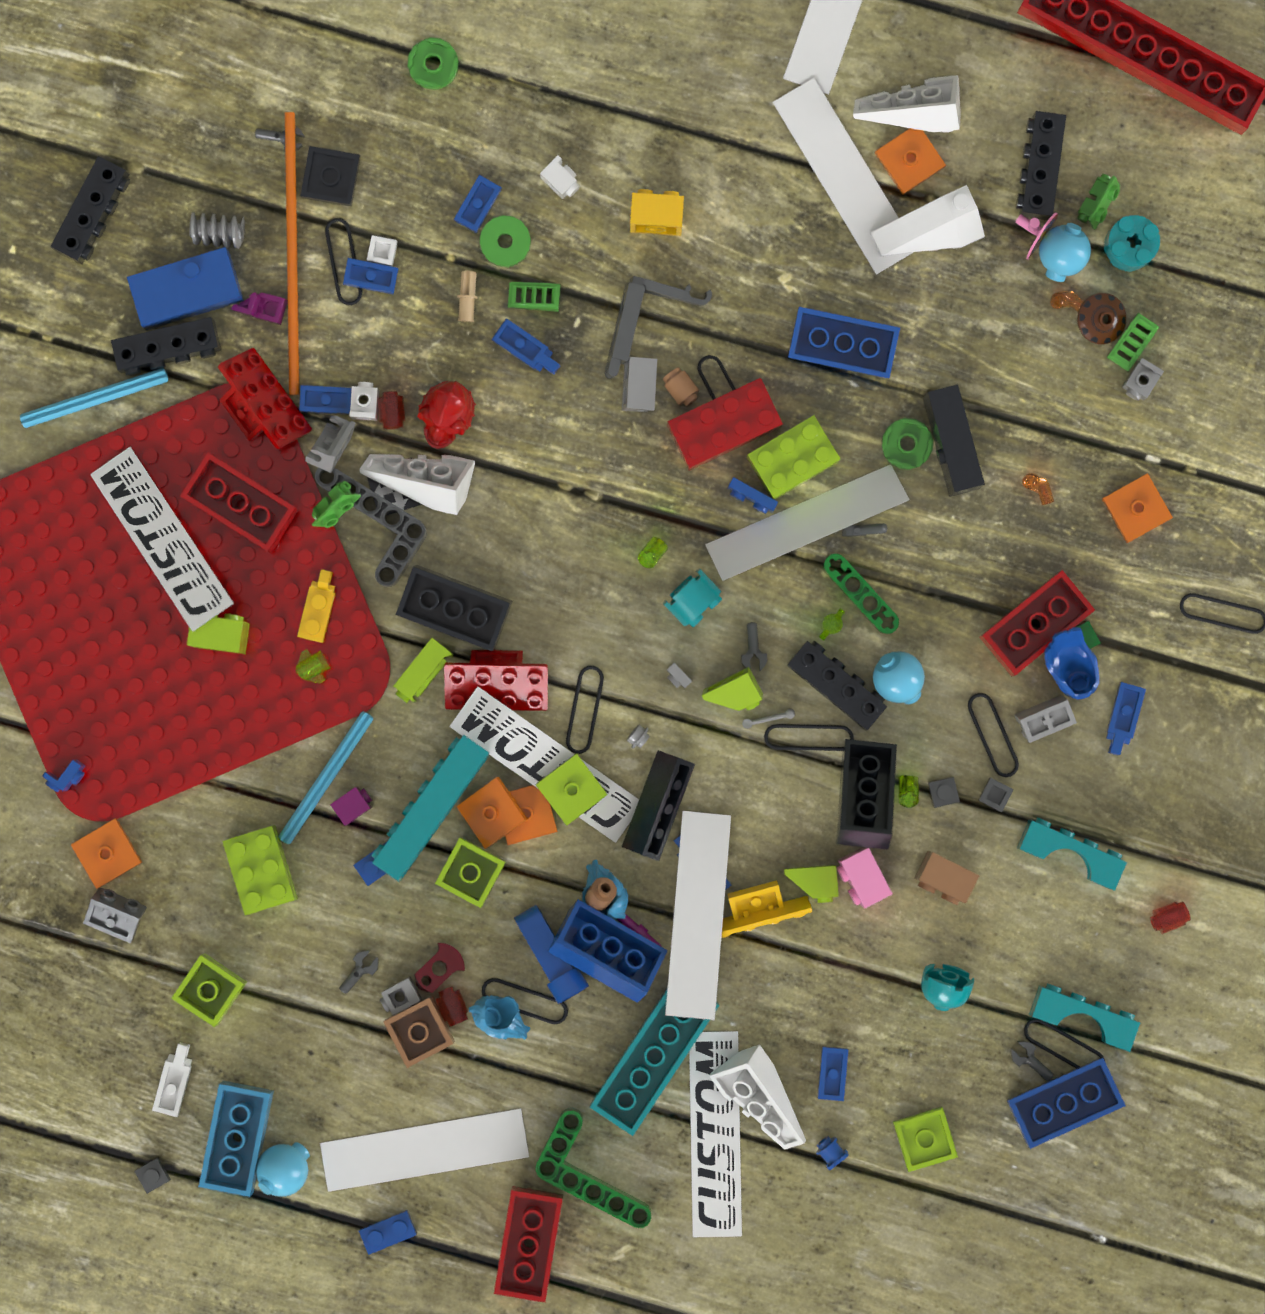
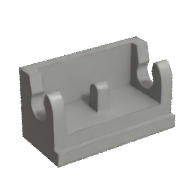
(639, 384)
(331, 444)
(1045, 718)

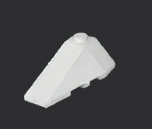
(925, 107)
(941, 224)
(432, 482)
(756, 1087)

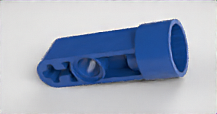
(563, 978)

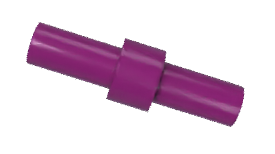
(640, 929)

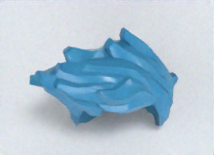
(618, 906)
(499, 1017)

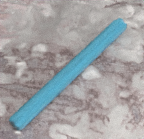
(94, 398)
(325, 777)

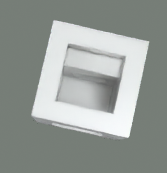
(560, 178)
(364, 411)

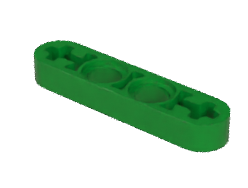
(864, 591)

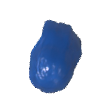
(1072, 664)

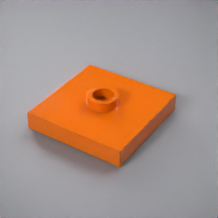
(910, 159)
(1137, 508)
(491, 812)
(538, 814)
(106, 853)

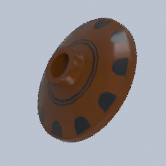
(1091, 315)

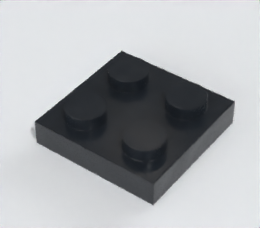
(330, 176)

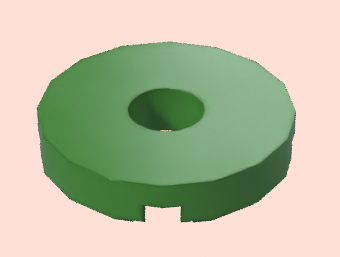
(443, 74)
(505, 226)
(907, 428)

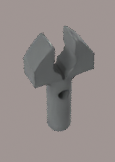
(277, 136)
(863, 530)
(753, 646)
(357, 973)
(1031, 1060)

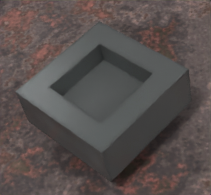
(943, 792)
(995, 795)
(152, 1175)

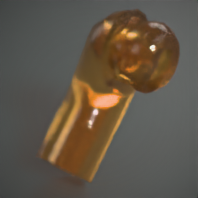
(1066, 299)
(1039, 485)

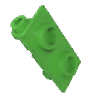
(1105, 190)
(327, 512)

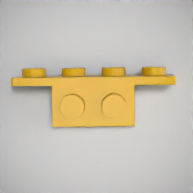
(760, 907)

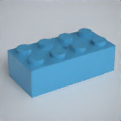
(232, 1164)

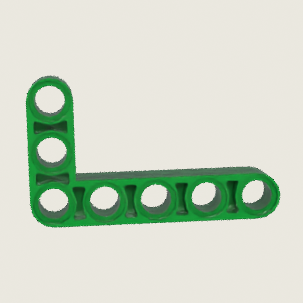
(585, 1179)

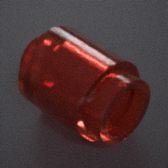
(391, 410)
(1170, 917)
(452, 1006)

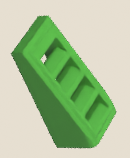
(543, 306)
(1145, 323)

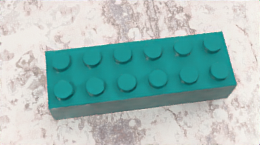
(431, 808)
(647, 1067)

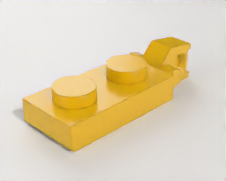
(317, 608)

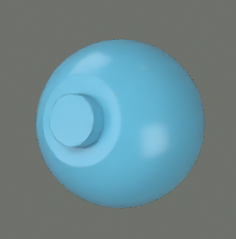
(1064, 251)
(899, 677)
(282, 1169)

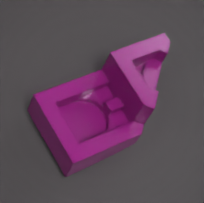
(263, 307)

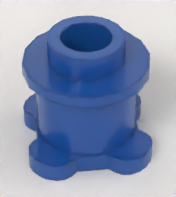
(831, 1152)

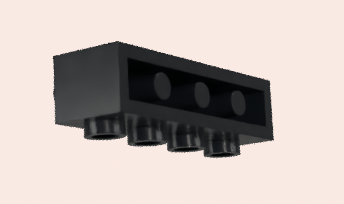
(1042, 165)
(90, 210)
(165, 346)
(836, 685)
(658, 802)

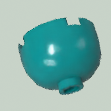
(946, 987)

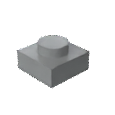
(678, 677)

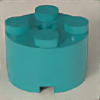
(1144, 235)
(693, 598)

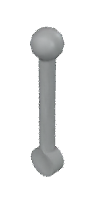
(789, 713)

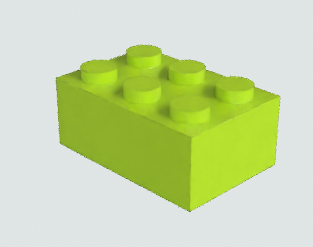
(793, 458)
(260, 870)

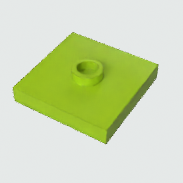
(571, 789)
(925, 1139)

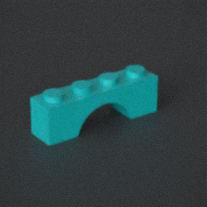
(1101, 867)
(1115, 1028)

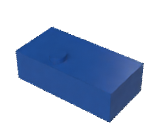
(185, 288)
(843, 342)
(607, 951)
(1065, 1103)

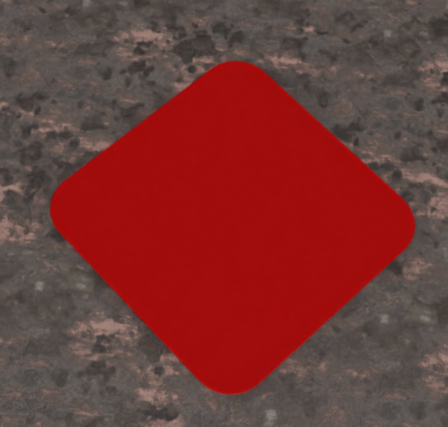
(106, 651)

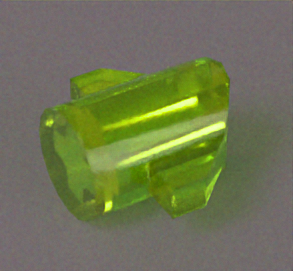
(652, 552)
(831, 624)
(312, 666)
(908, 790)

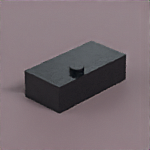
(953, 440)
(454, 607)
(866, 794)

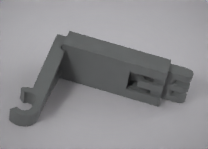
(629, 313)

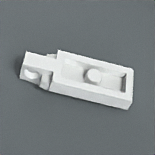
(173, 1082)

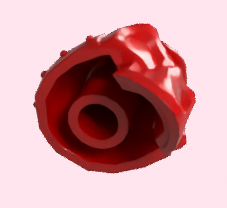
(447, 412)

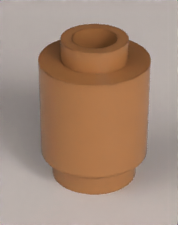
(681, 387)
(601, 893)

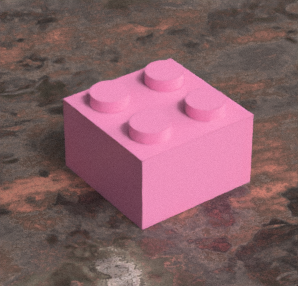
(864, 877)

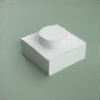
(382, 251)

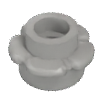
(638, 736)

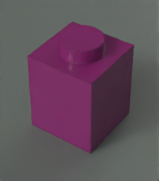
(352, 805)

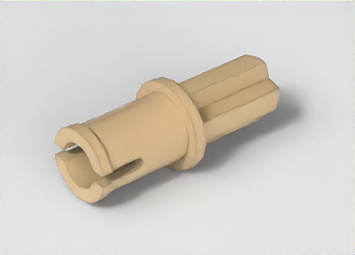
(467, 296)

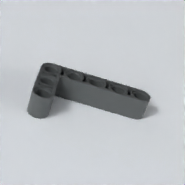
(379, 515)

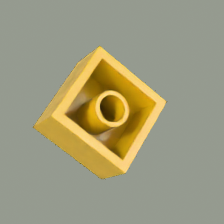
(656, 213)

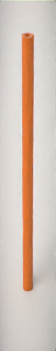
(292, 274)

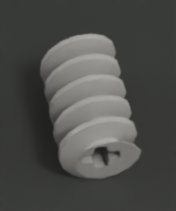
(217, 231)

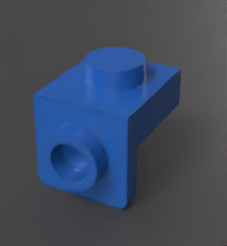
(70, 776)

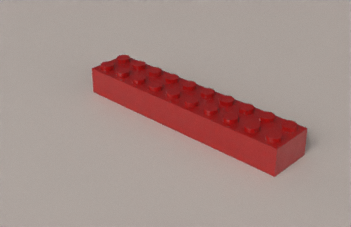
(1155, 56)

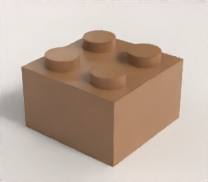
(947, 877)
(419, 1031)

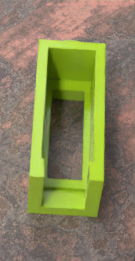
(422, 671)

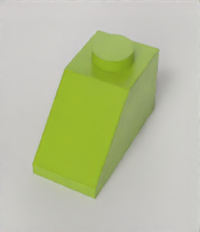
(735, 691)
(816, 881)

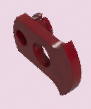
(452, 960)

